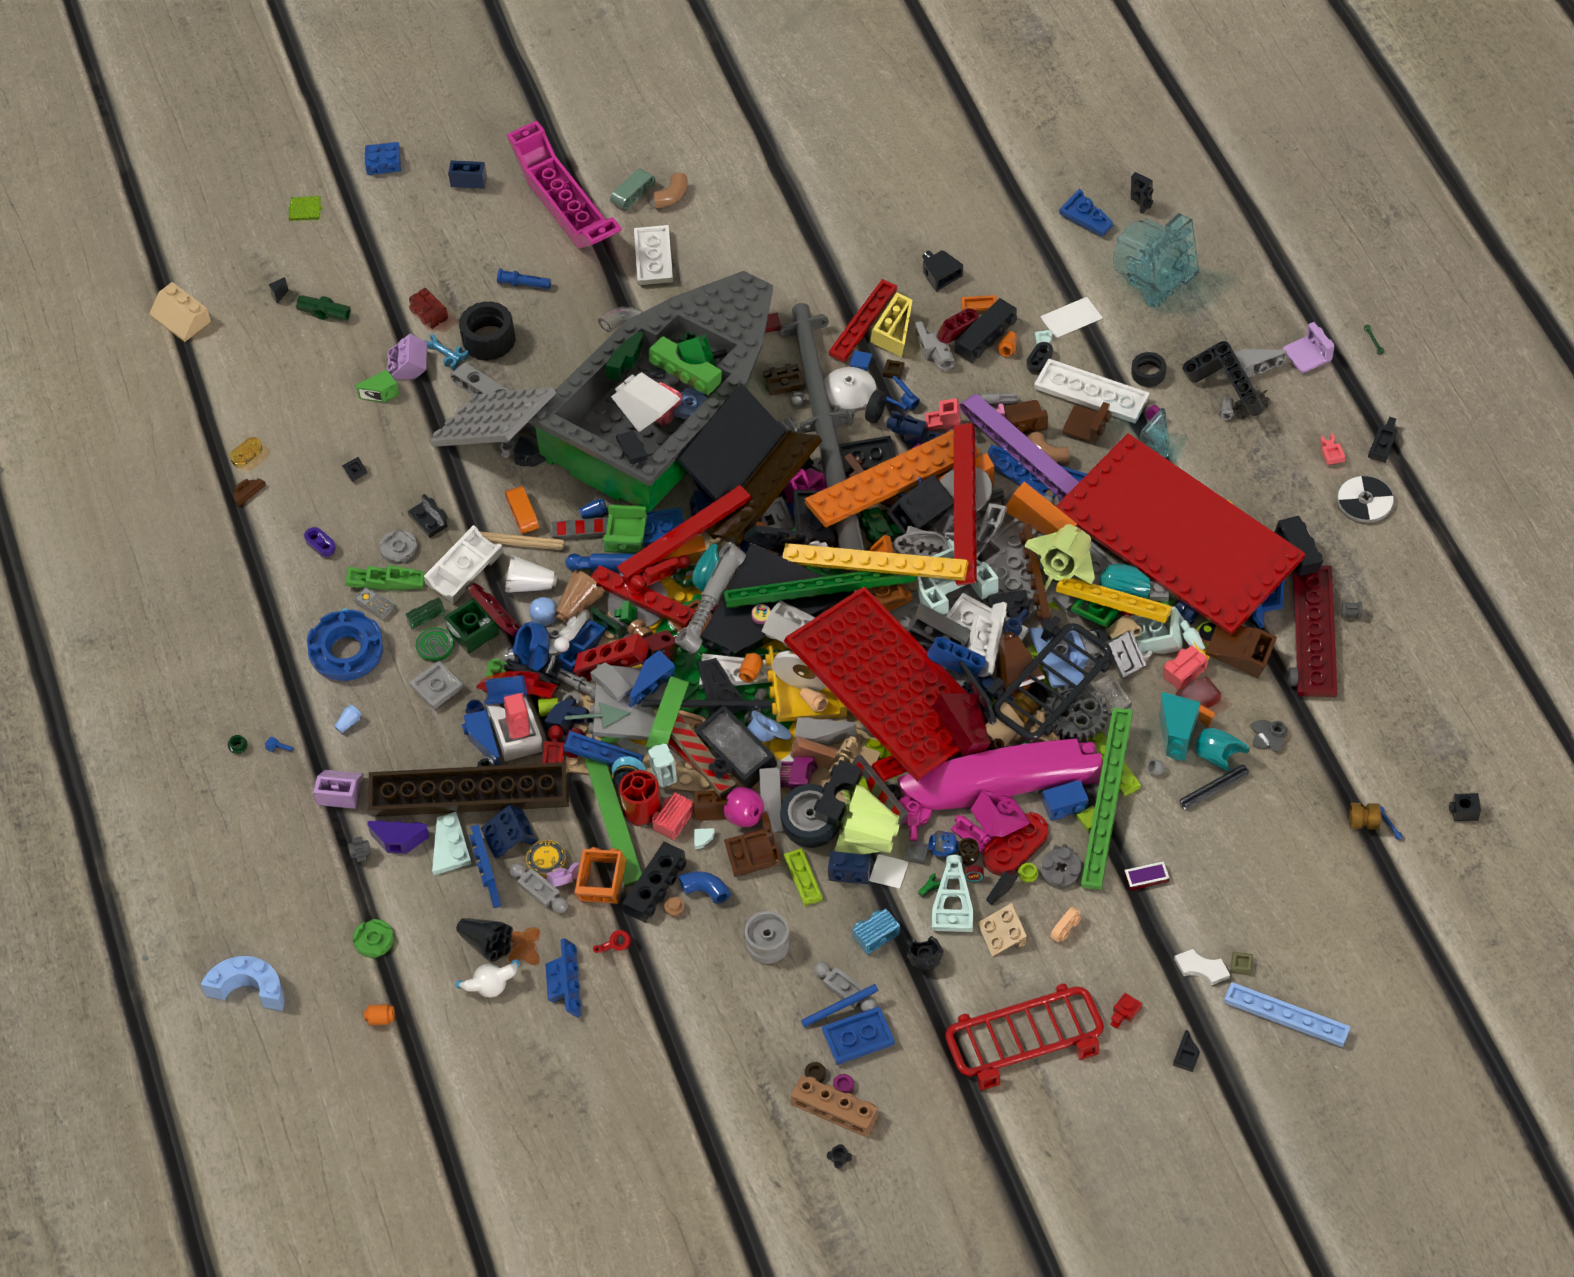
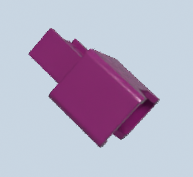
(797, 772)

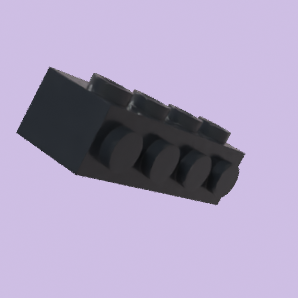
(986, 330)

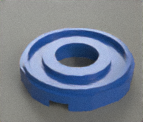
(338, 626)

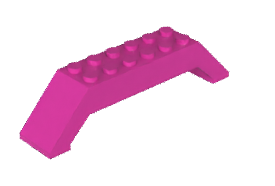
(558, 189)

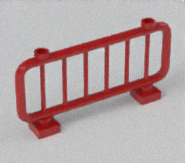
(988, 1074)

